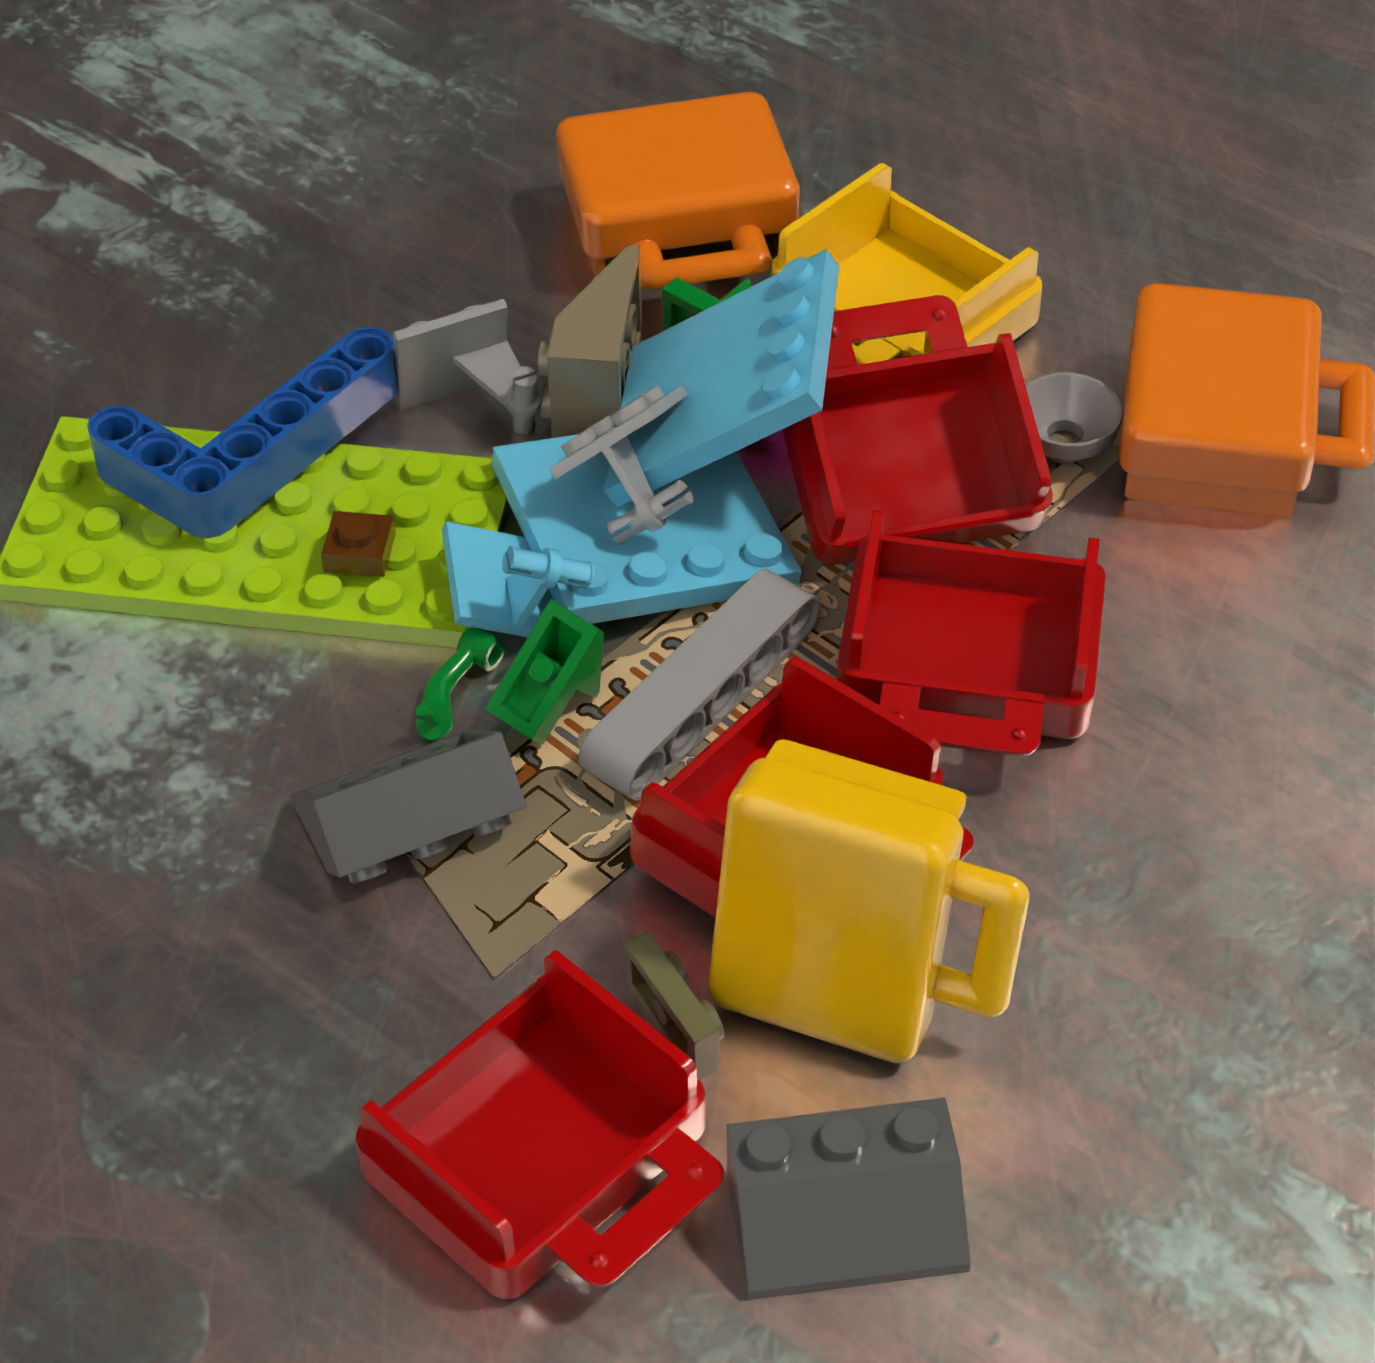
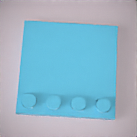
(745, 370)
(689, 562)

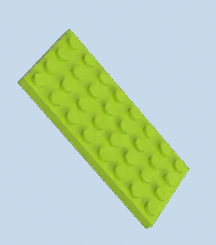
(105, 552)

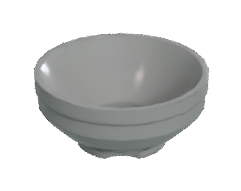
(1078, 406)

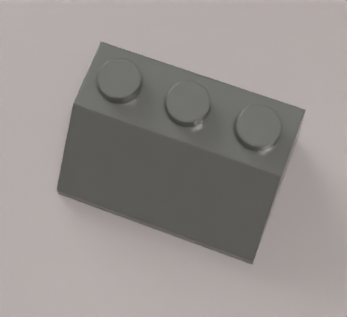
(411, 803)
(847, 1198)

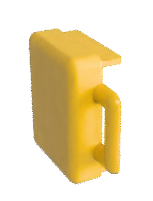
(901, 253)
(845, 902)

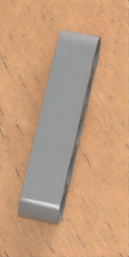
(699, 684)

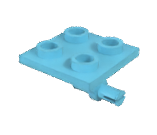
(501, 581)

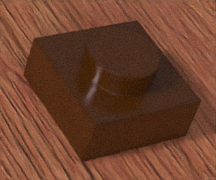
(358, 543)

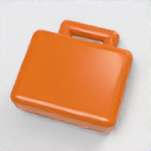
(679, 181)
(1230, 401)

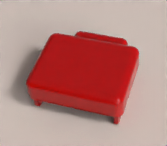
(923, 437)
(974, 639)
(683, 824)
(543, 1135)

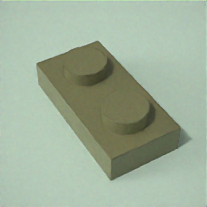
(665, 994)

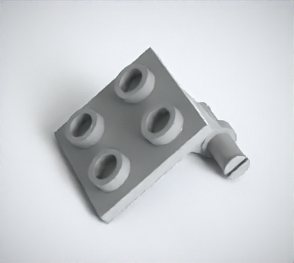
(463, 354)
(612, 440)

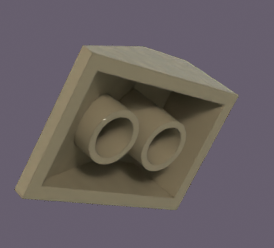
(592, 348)

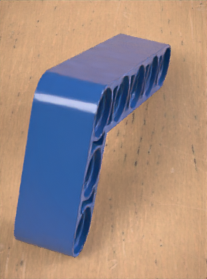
(259, 453)

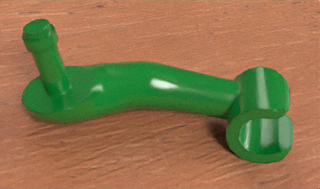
(435, 710)

